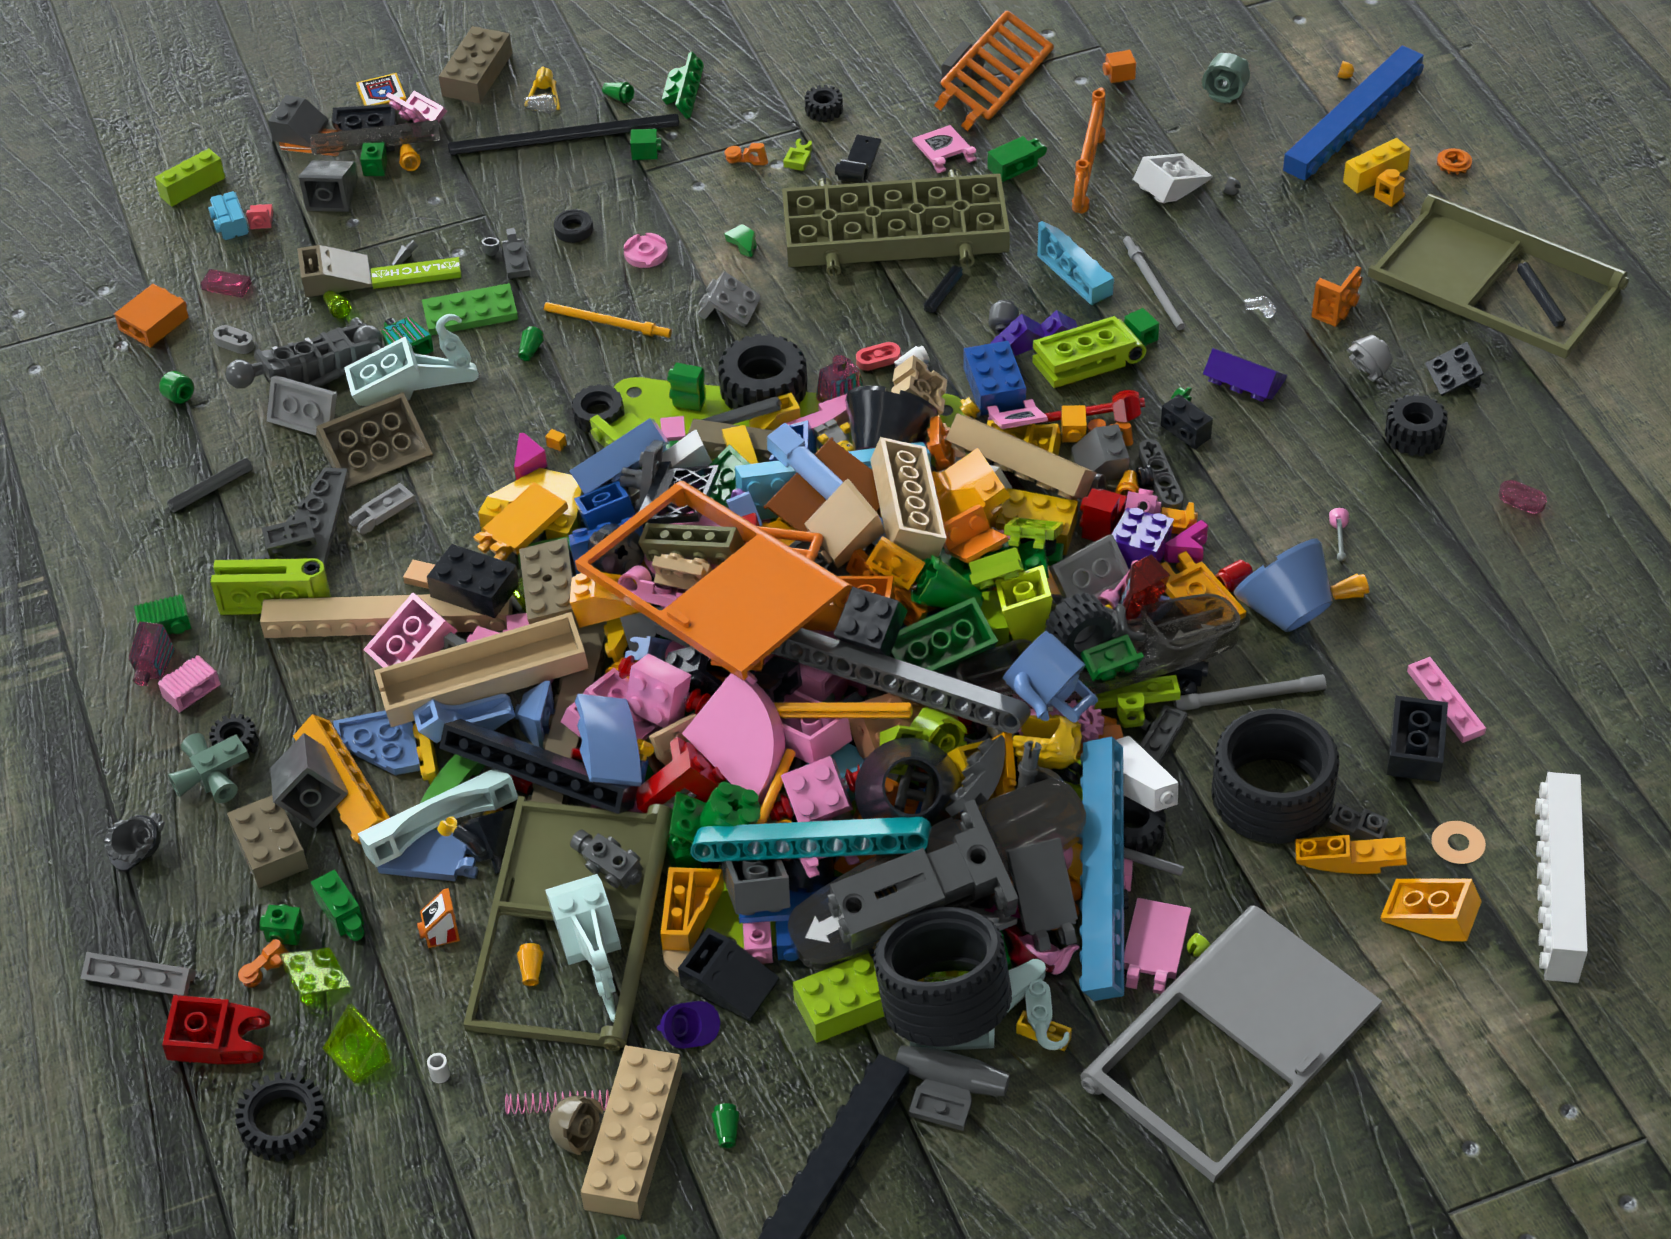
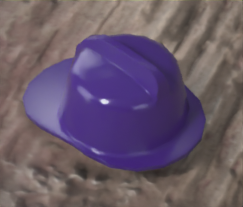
(690, 1024)

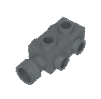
(604, 856)

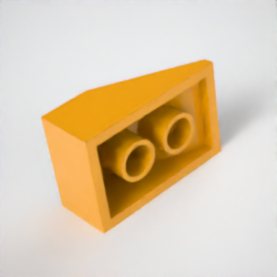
(594, 603)
(1433, 907)

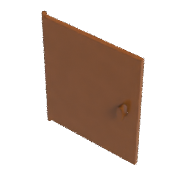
(799, 500)

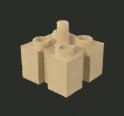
(916, 379)

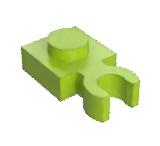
(798, 157)

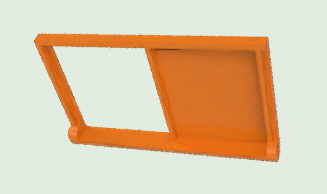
(742, 604)

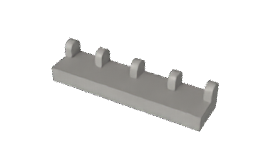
(137, 974)

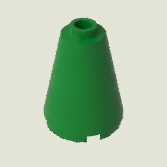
(943, 586)

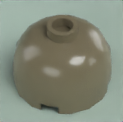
(575, 1123)

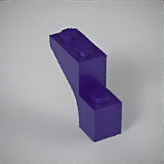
(1025, 330)

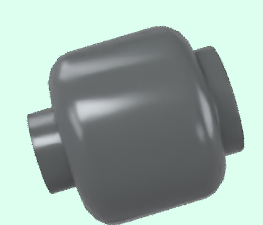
(1001, 315)

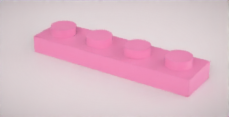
(1438, 688)

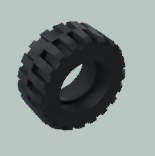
(761, 356)

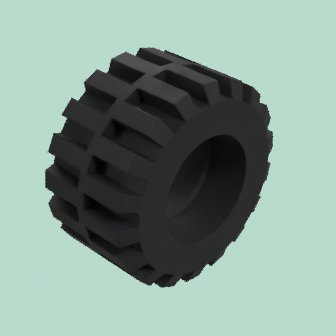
(1416, 424)
(1081, 623)
(1151, 834)

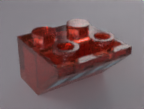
(1143, 586)

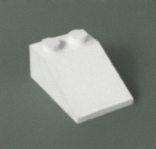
(1170, 176)

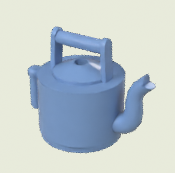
(1048, 676)

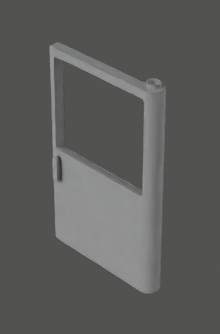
(1268, 997)

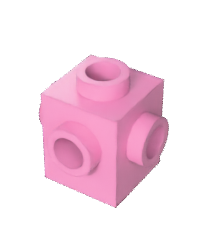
(1135, 499)

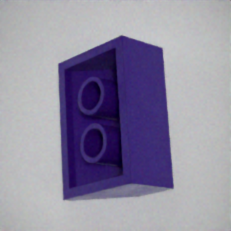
(1243, 375)

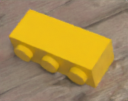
(1364, 169)

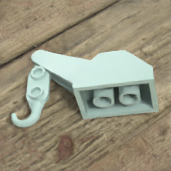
(401, 370)
(587, 930)
(1028, 983)

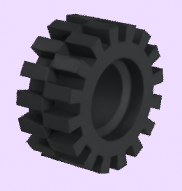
(832, 102)
(235, 726)

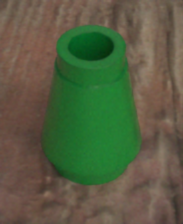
(619, 90)
(530, 342)
(726, 1124)

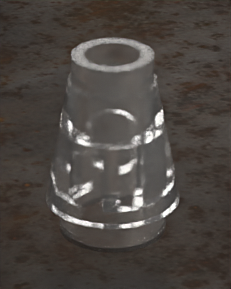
(542, 103)

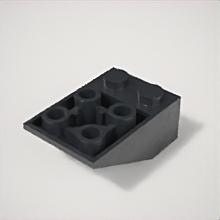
(726, 975)

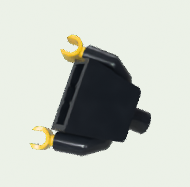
(483, 835)

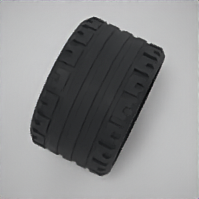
(1283, 737)
(950, 1009)

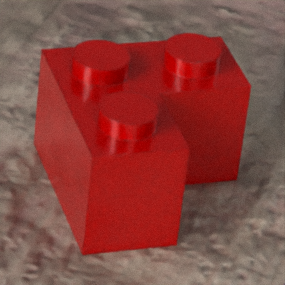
(1101, 513)

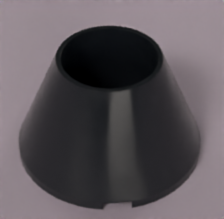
(887, 415)
(871, 778)

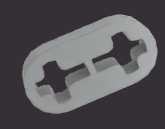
(233, 339)

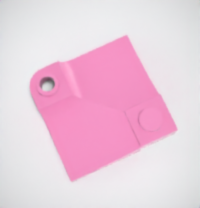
(610, 686)

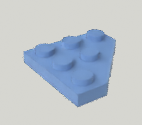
(376, 742)

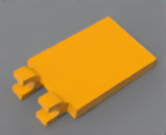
(520, 522)
(1196, 580)

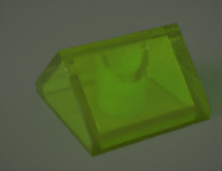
(356, 1045)

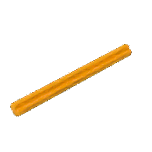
(844, 710)

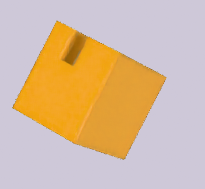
(556, 440)

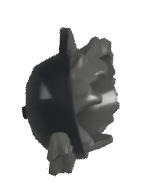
(133, 840)

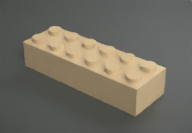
(1026, 459)
(908, 497)
(631, 1132)

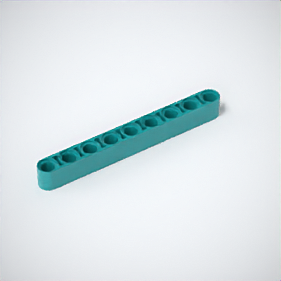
(811, 839)

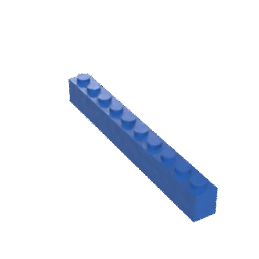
(1353, 113)

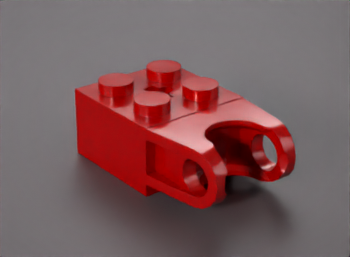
(212, 1031)

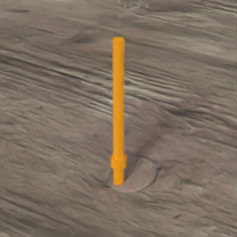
(646, 328)

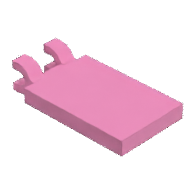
(1155, 942)

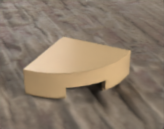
(673, 959)

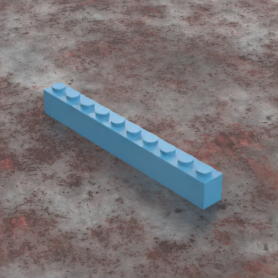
(1102, 870)

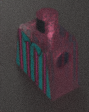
(837, 379)
(150, 652)

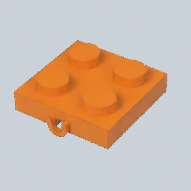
(939, 446)

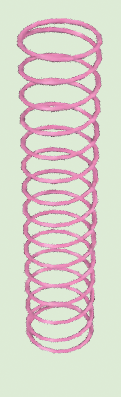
(548, 1103)

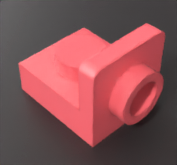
(260, 216)

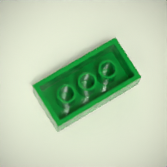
(945, 638)

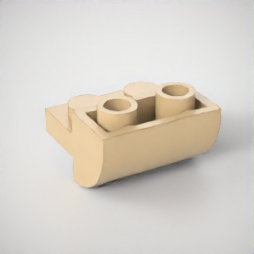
(678, 572)

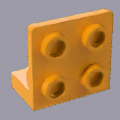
(894, 561)

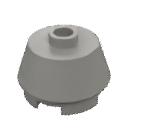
(1371, 356)

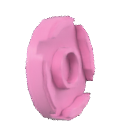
(645, 250)

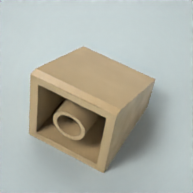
(845, 523)

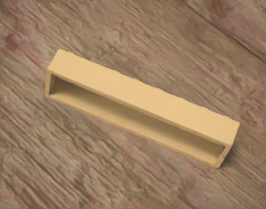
(483, 667)

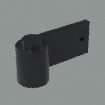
(859, 161)

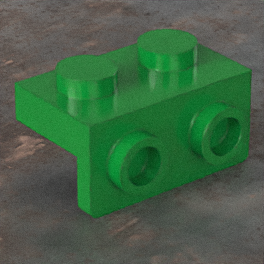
(1111, 657)

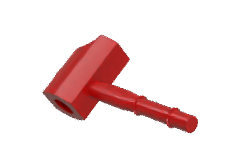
(1124, 404)

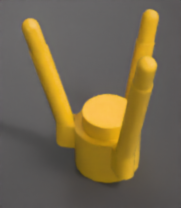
(544, 80)

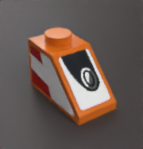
(439, 921)

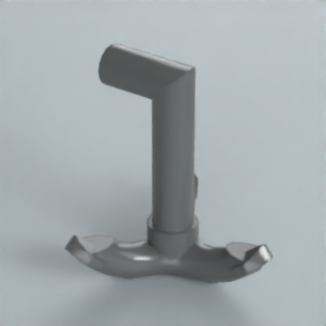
(1121, 625)

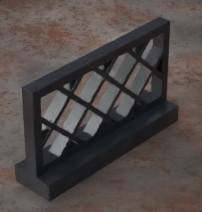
(666, 478)

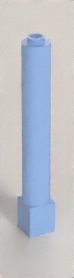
(791, 451)

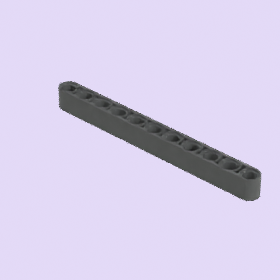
(905, 680)

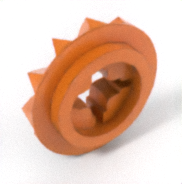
(1446, 158)

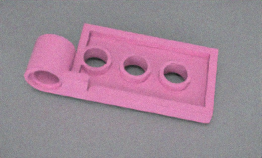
(647, 589)

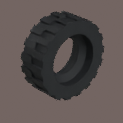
(596, 395)

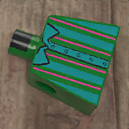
(407, 327)

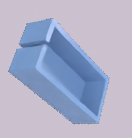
(624, 452)

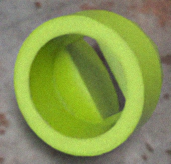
(1197, 944)

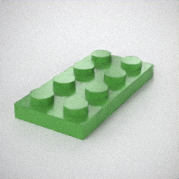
(474, 307)

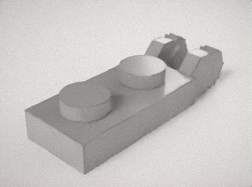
(381, 508)

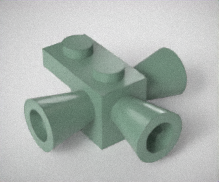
(209, 766)

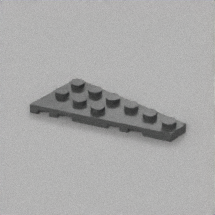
(323, 507)

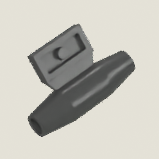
(947, 1084)

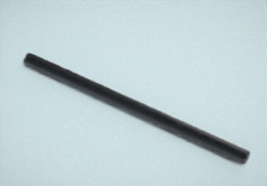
(562, 134)

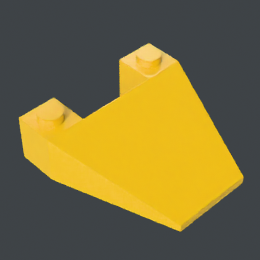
(558, 483)

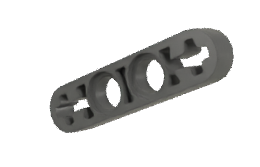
(1161, 475)

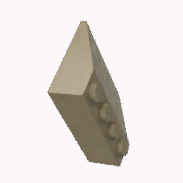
(374, 440)

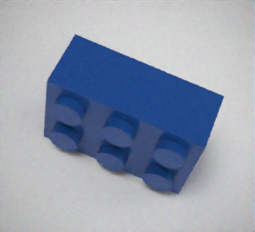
(994, 377)

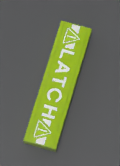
(416, 272)

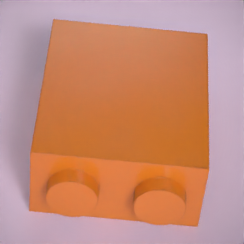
(151, 315)

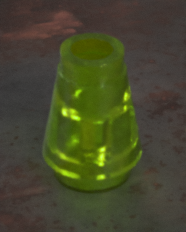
(337, 305)

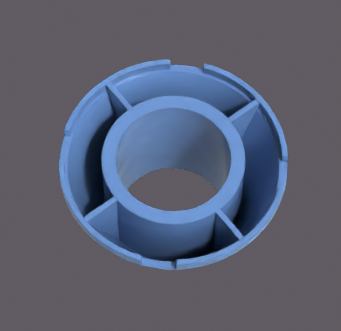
(1290, 588)

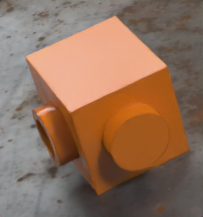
(1120, 66)

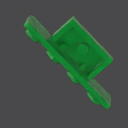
(683, 85)

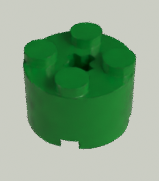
(730, 806)

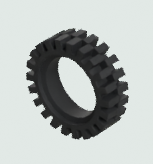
(270, 1090)

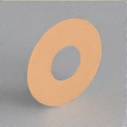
(1441, 846)

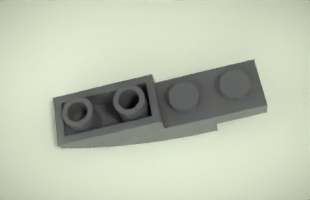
(980, 775)

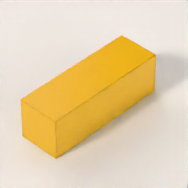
(1054, 1033)

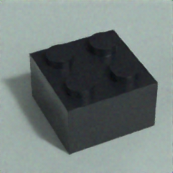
(870, 621)

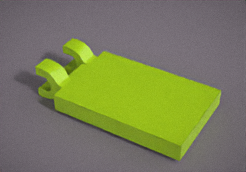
(1032, 528)

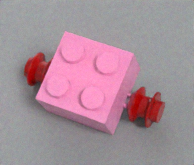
(659, 690)
(815, 792)

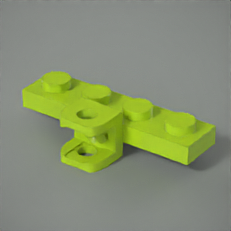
(1132, 698)

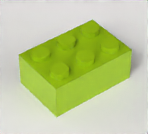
(839, 998)

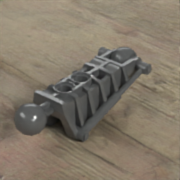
(312, 360)

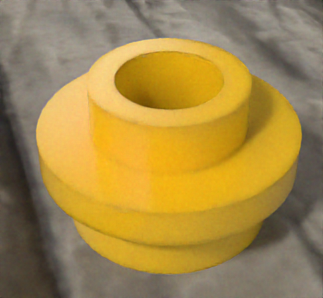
(969, 408)

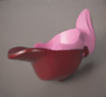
(1023, 950)

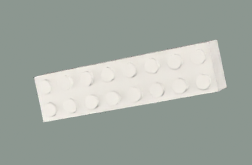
(1562, 878)

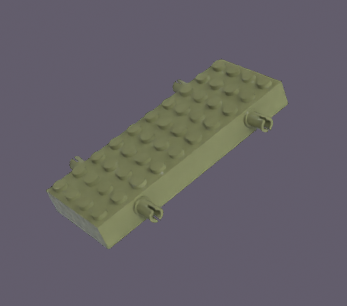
(895, 220)

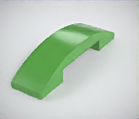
(451, 775)

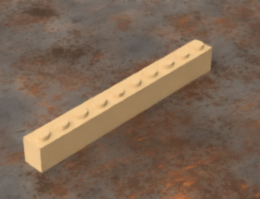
(360, 616)

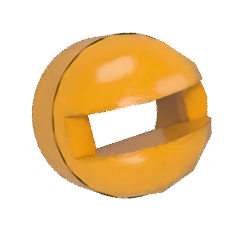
(1346, 70)

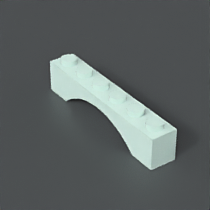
(393, 836)

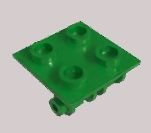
(685, 819)

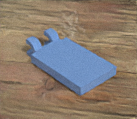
(433, 858)

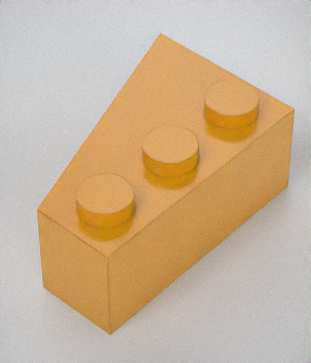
(688, 904)

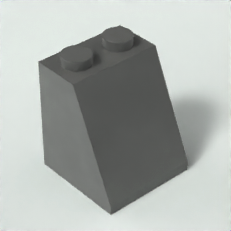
(328, 185)
(307, 781)

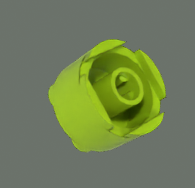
(940, 729)

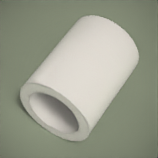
(438, 1068)

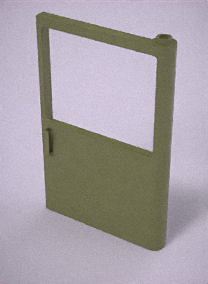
(1459, 253)
(540, 859)

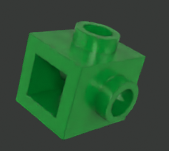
(282, 923)

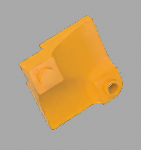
(968, 484)

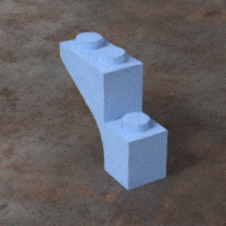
(485, 712)

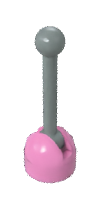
(1339, 519)

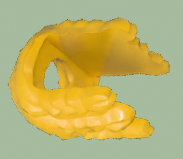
(1058, 739)

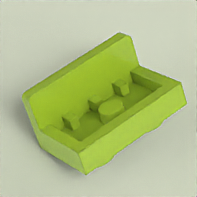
(995, 567)

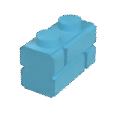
(228, 215)

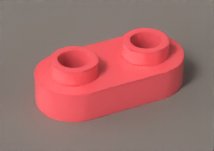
(877, 356)

